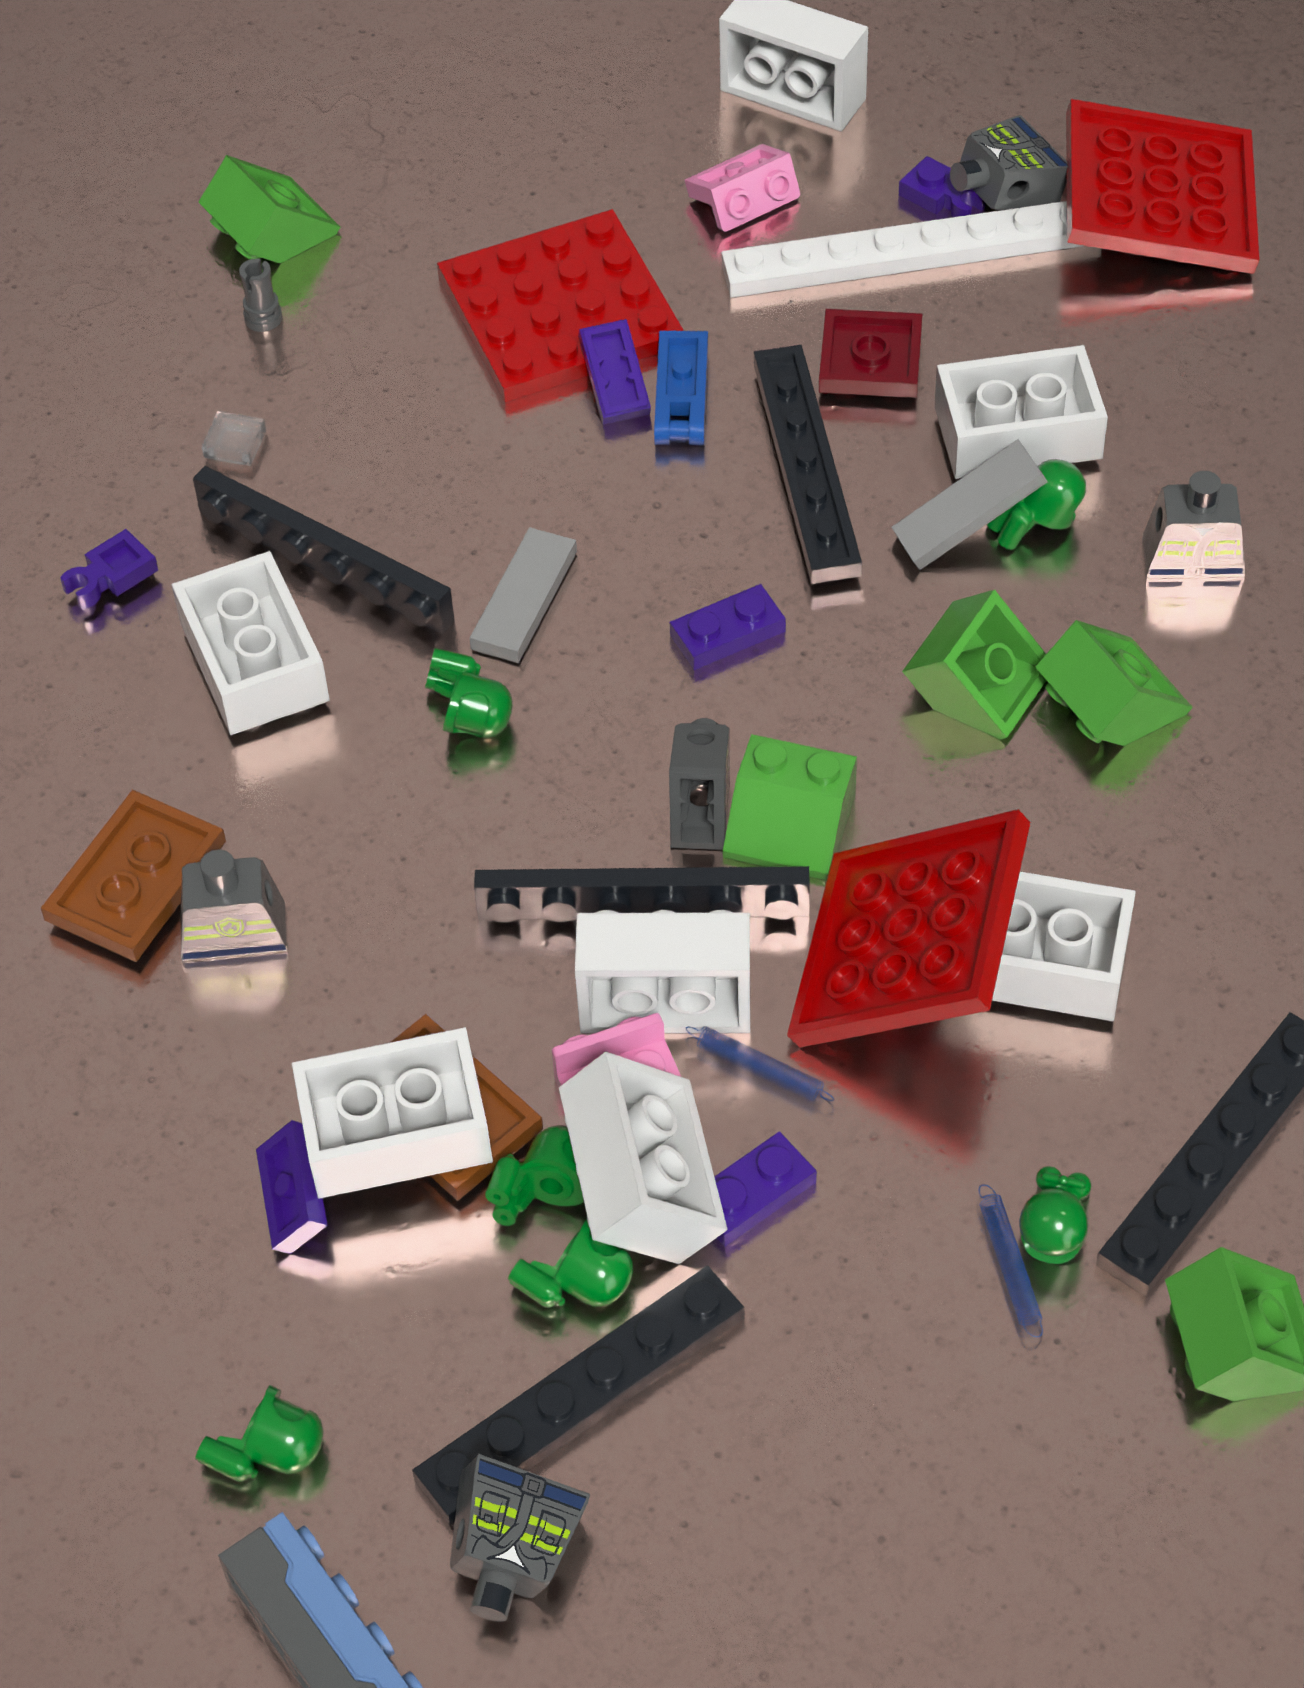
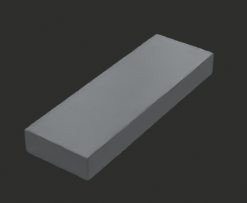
(969, 504)
(523, 595)

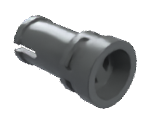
(260, 303)

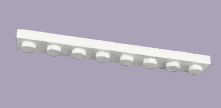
(896, 249)

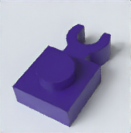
(932, 189)
(112, 565)

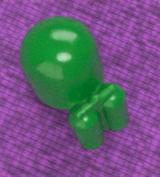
(1049, 505)
(476, 702)
(545, 1175)
(1054, 1219)
(585, 1270)
(276, 1437)

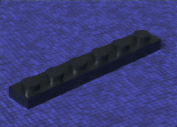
(807, 465)
(324, 550)
(563, 893)
(1209, 1162)
(587, 1386)

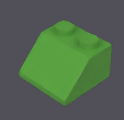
(264, 211)
(979, 665)
(1110, 685)
(790, 805)
(1239, 1326)

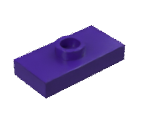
(614, 371)

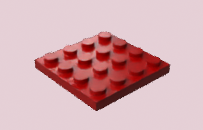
(1161, 186)
(538, 290)
(910, 930)

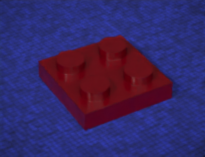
(870, 353)

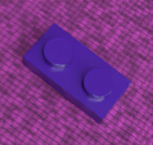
(727, 626)
(761, 1184)
(289, 1189)

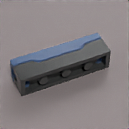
(307, 1611)

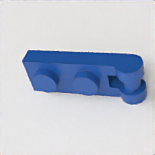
(681, 387)

